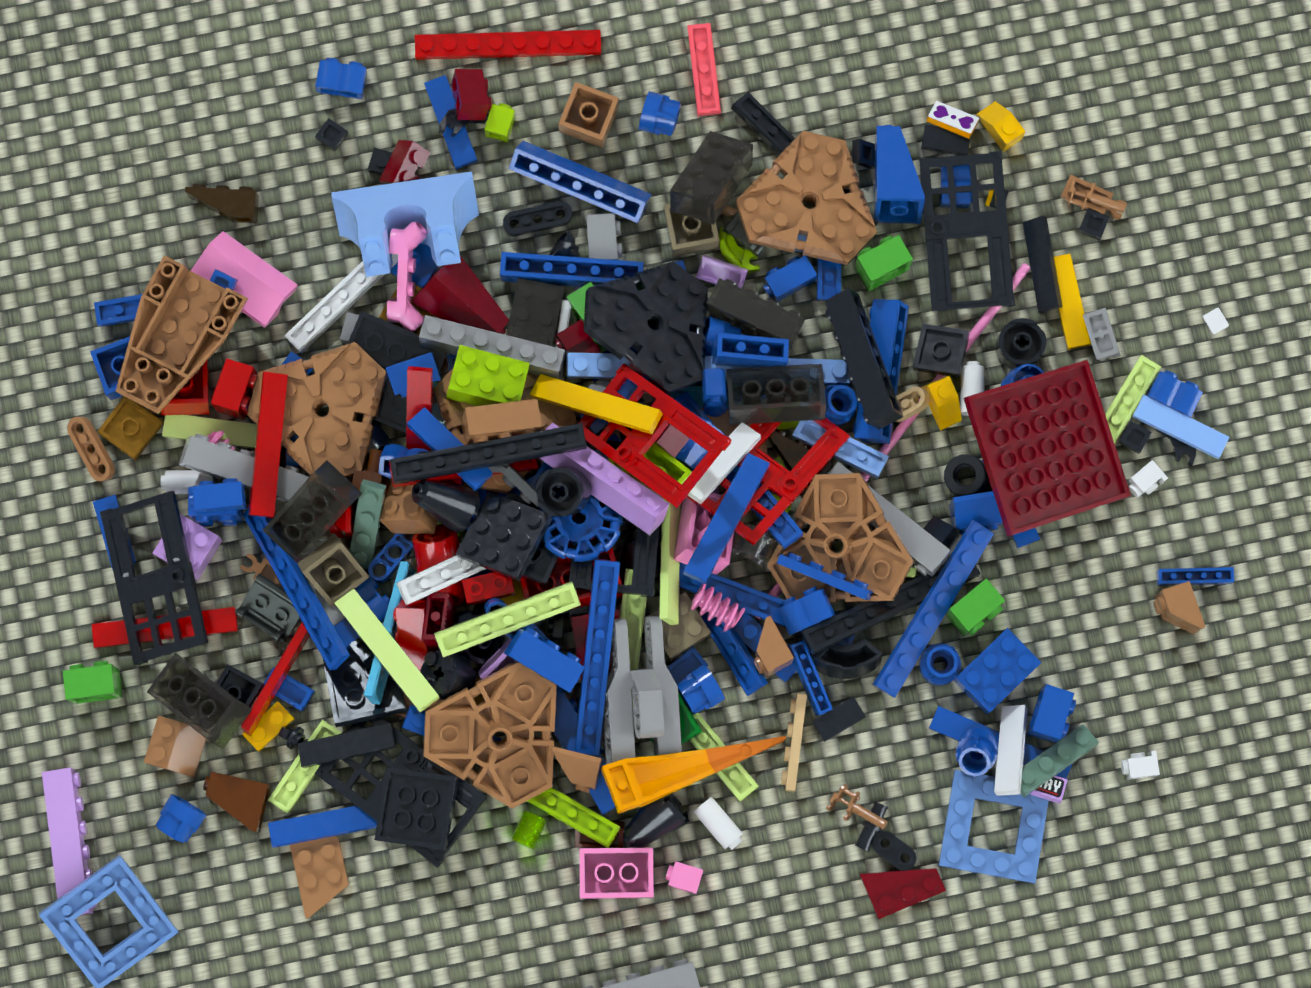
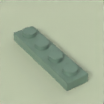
(367, 522)
(1056, 759)

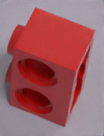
(487, 586)

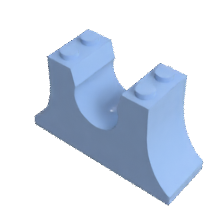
(438, 203)

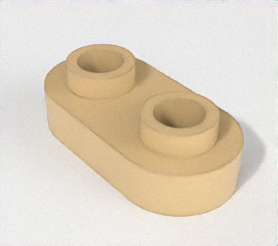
(909, 402)

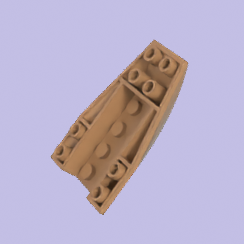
(175, 333)

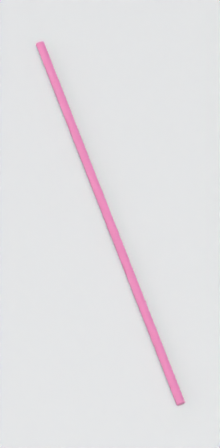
(903, 426)

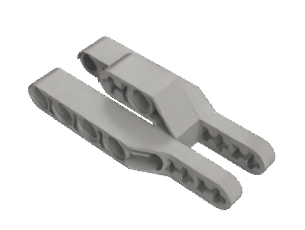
(652, 693)

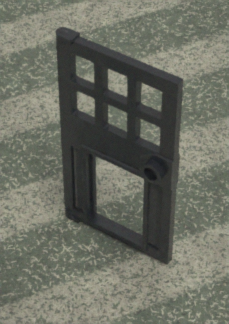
(966, 225)
(644, 557)
(160, 582)
(409, 759)

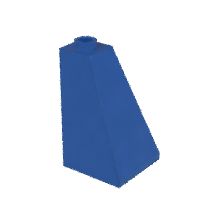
(896, 182)

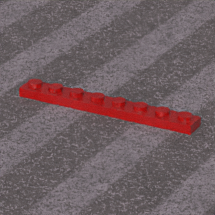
(507, 44)

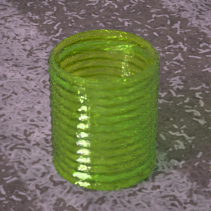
(529, 829)

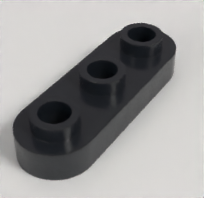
(546, 212)

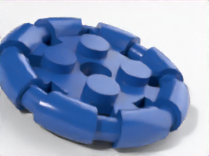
(583, 533)

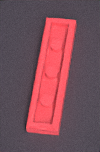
(704, 69)

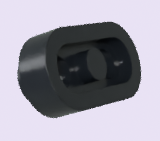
(894, 851)

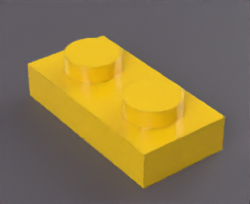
(269, 726)

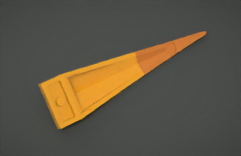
(649, 778)

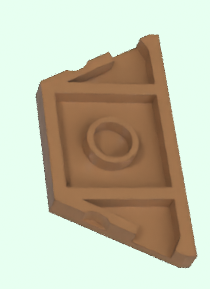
(319, 872)

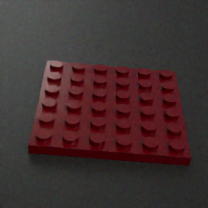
(1047, 447)

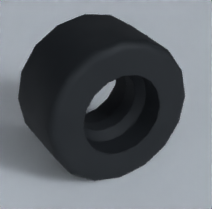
(951, 475)

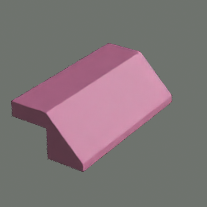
(256, 279)

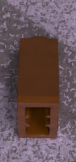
(239, 797)

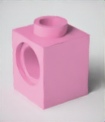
(684, 877)

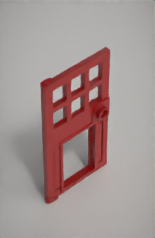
(632, 450)
(781, 481)

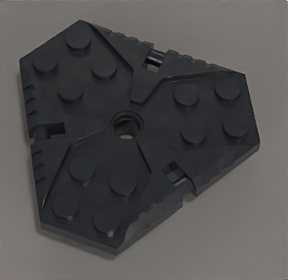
(652, 323)

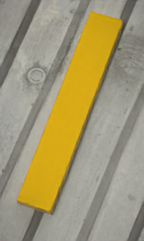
(596, 404)

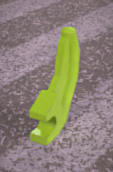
(735, 254)

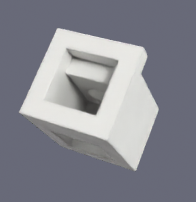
(1146, 479)
(1140, 766)

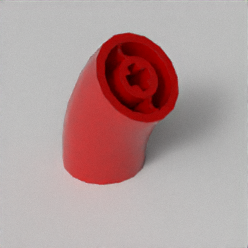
(434, 549)

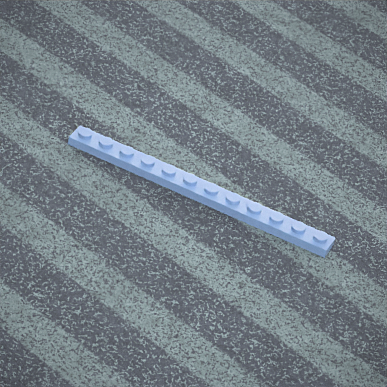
(605, 367)

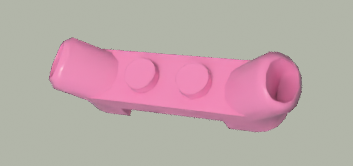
(403, 243)

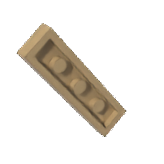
(792, 753)

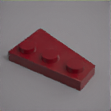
(900, 889)

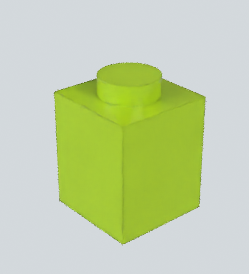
(500, 122)

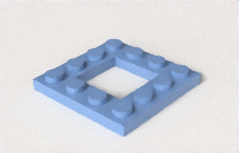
(954, 849)
(117, 877)

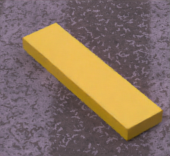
(1072, 312)

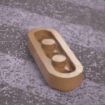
(84, 442)

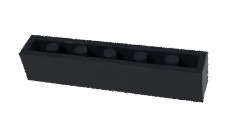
(863, 359)

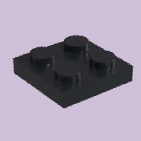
(941, 350)

